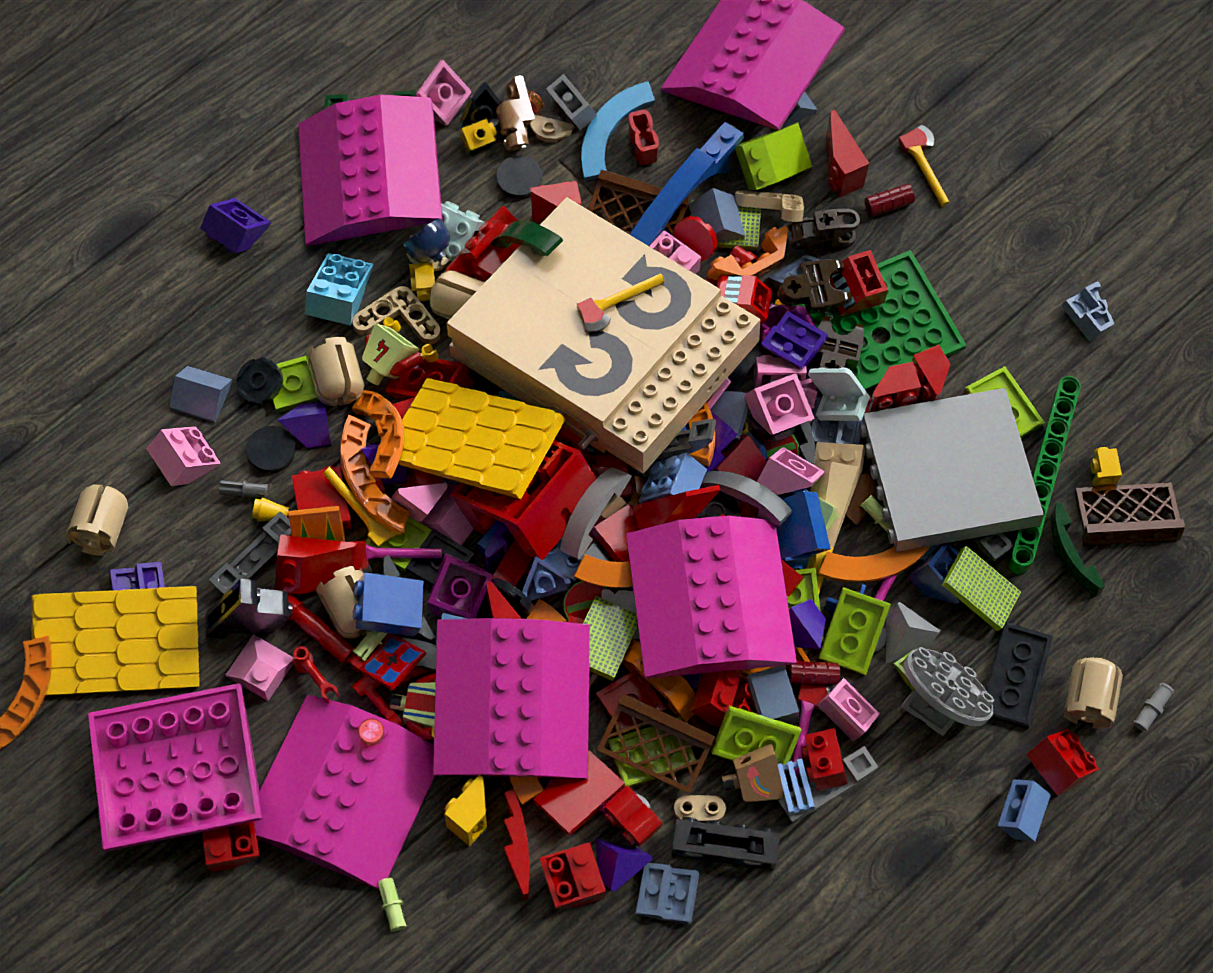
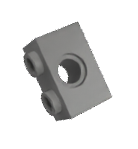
(571, 102)

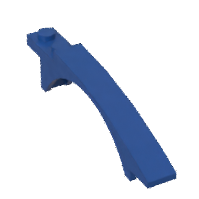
(700, 165)

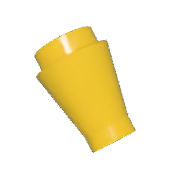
(266, 510)

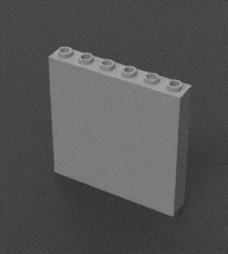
(950, 470)

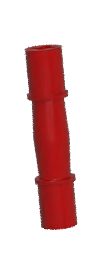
(320, 631)

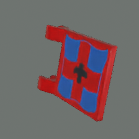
(390, 661)

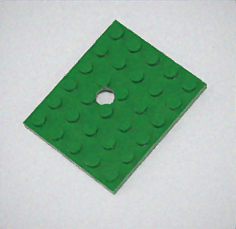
(909, 315)

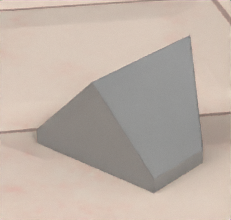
(907, 632)

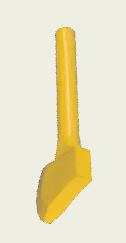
(377, 532)

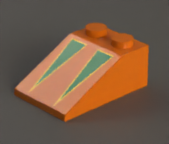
(317, 523)

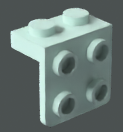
(460, 228)
(842, 394)

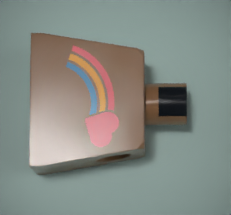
(756, 776)

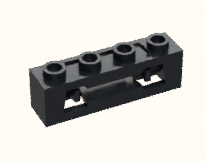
(761, 853)

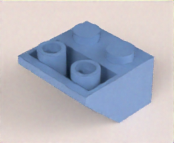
(672, 477)

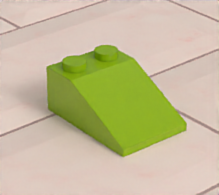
(773, 157)

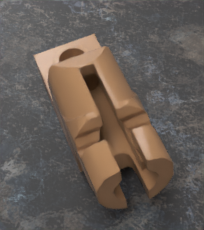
(515, 115)

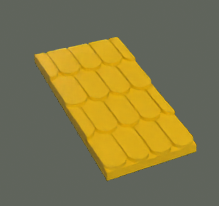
(477, 437)
(119, 639)

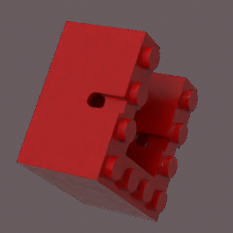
(539, 524)

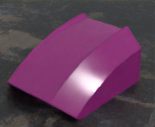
(458, 588)

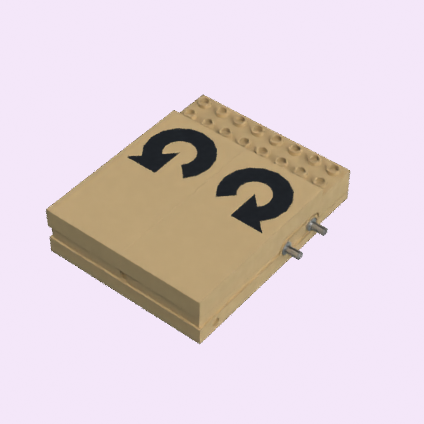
(616, 386)

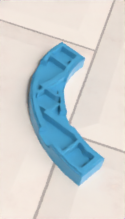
(606, 122)

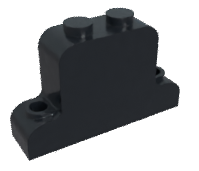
(248, 611)

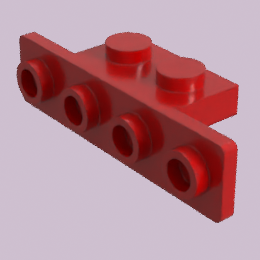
(476, 245)

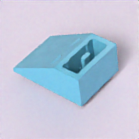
(338, 289)

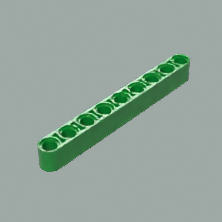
(1047, 464)

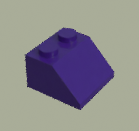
(234, 225)

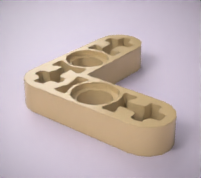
(790, 205)
(396, 308)

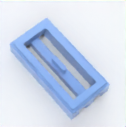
(791, 766)

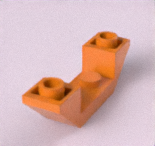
(773, 245)
(673, 688)

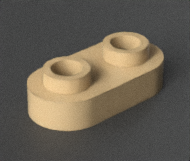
(700, 808)

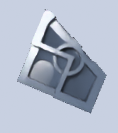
(1089, 312)

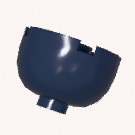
(429, 242)

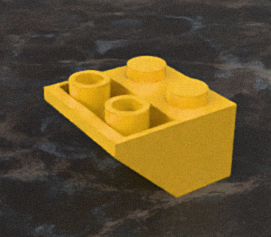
(468, 814)

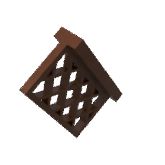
(631, 188)
(1131, 529)
(665, 723)

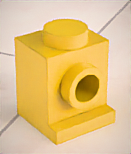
(470, 138)
(422, 279)
(1105, 467)

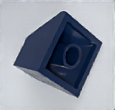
(932, 572)

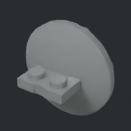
(944, 691)

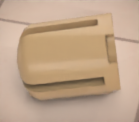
(452, 293)
(335, 372)
(97, 519)
(339, 601)
(1093, 692)

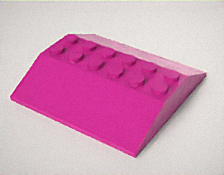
(755, 58)
(369, 168)
(710, 596)
(511, 698)
(174, 767)
(342, 798)

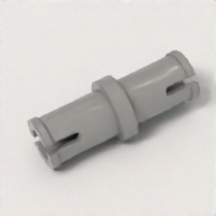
(1153, 707)

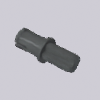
(243, 489)

